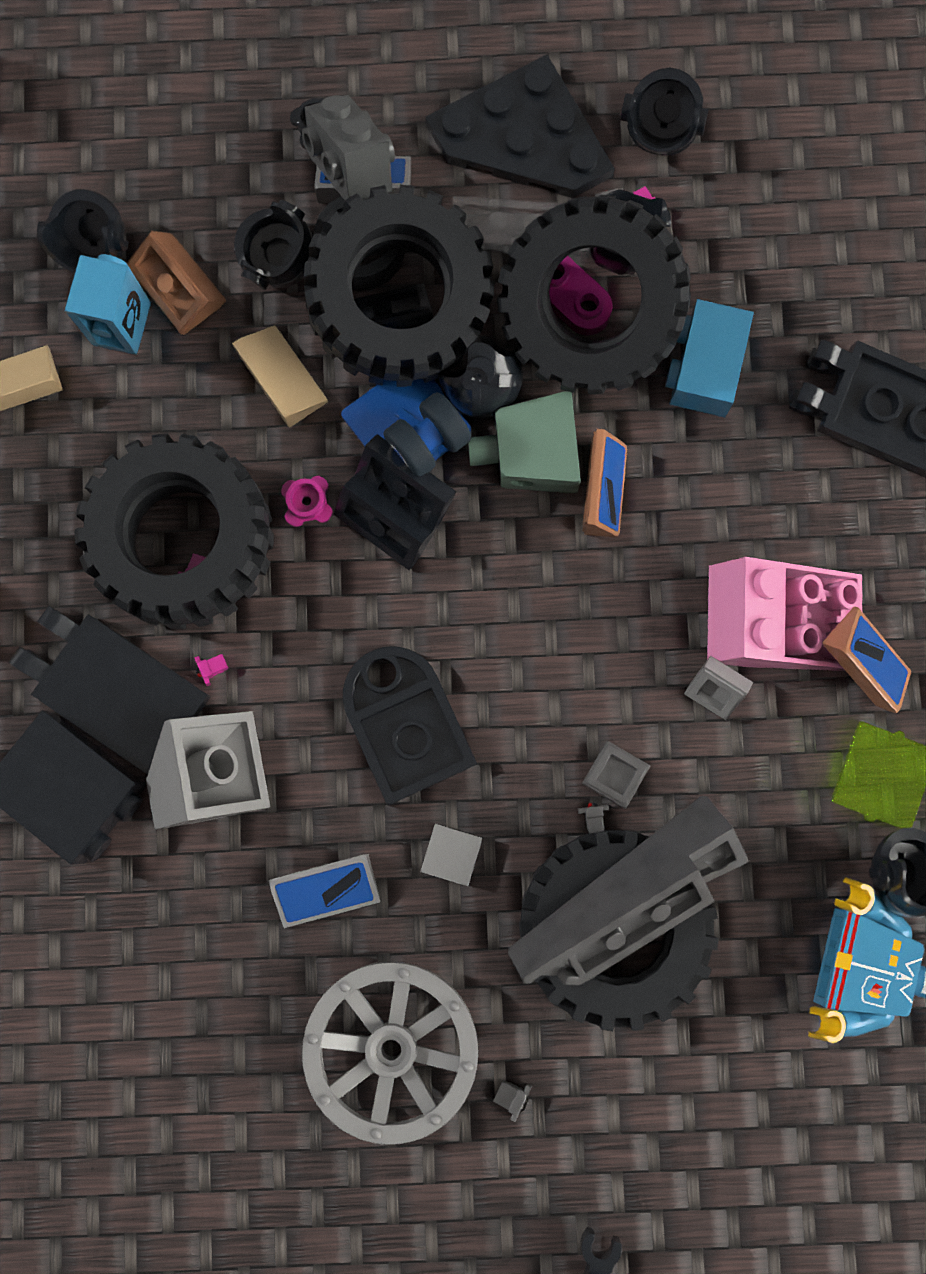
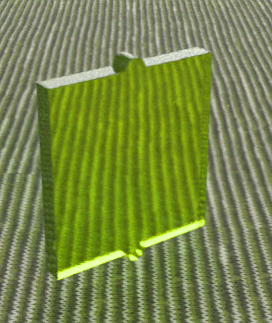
(882, 776)

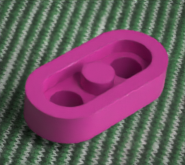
(572, 290)

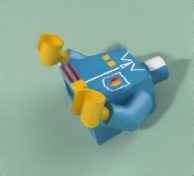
(866, 968)

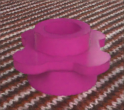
(296, 491)

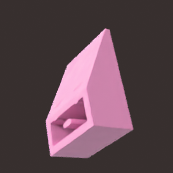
(777, 613)

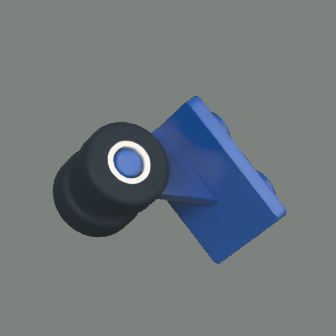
(412, 420)

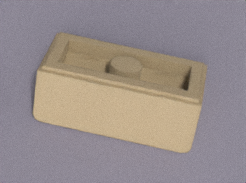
(280, 374)
(28, 377)

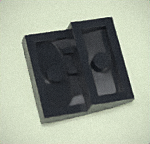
(392, 503)

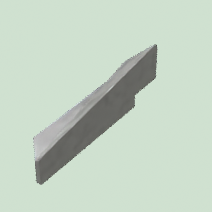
(633, 899)

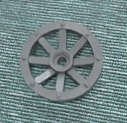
(389, 1067)

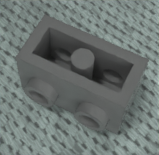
(348, 146)

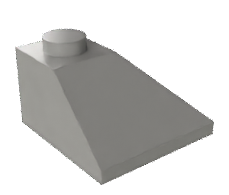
(206, 770)

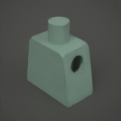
(533, 445)

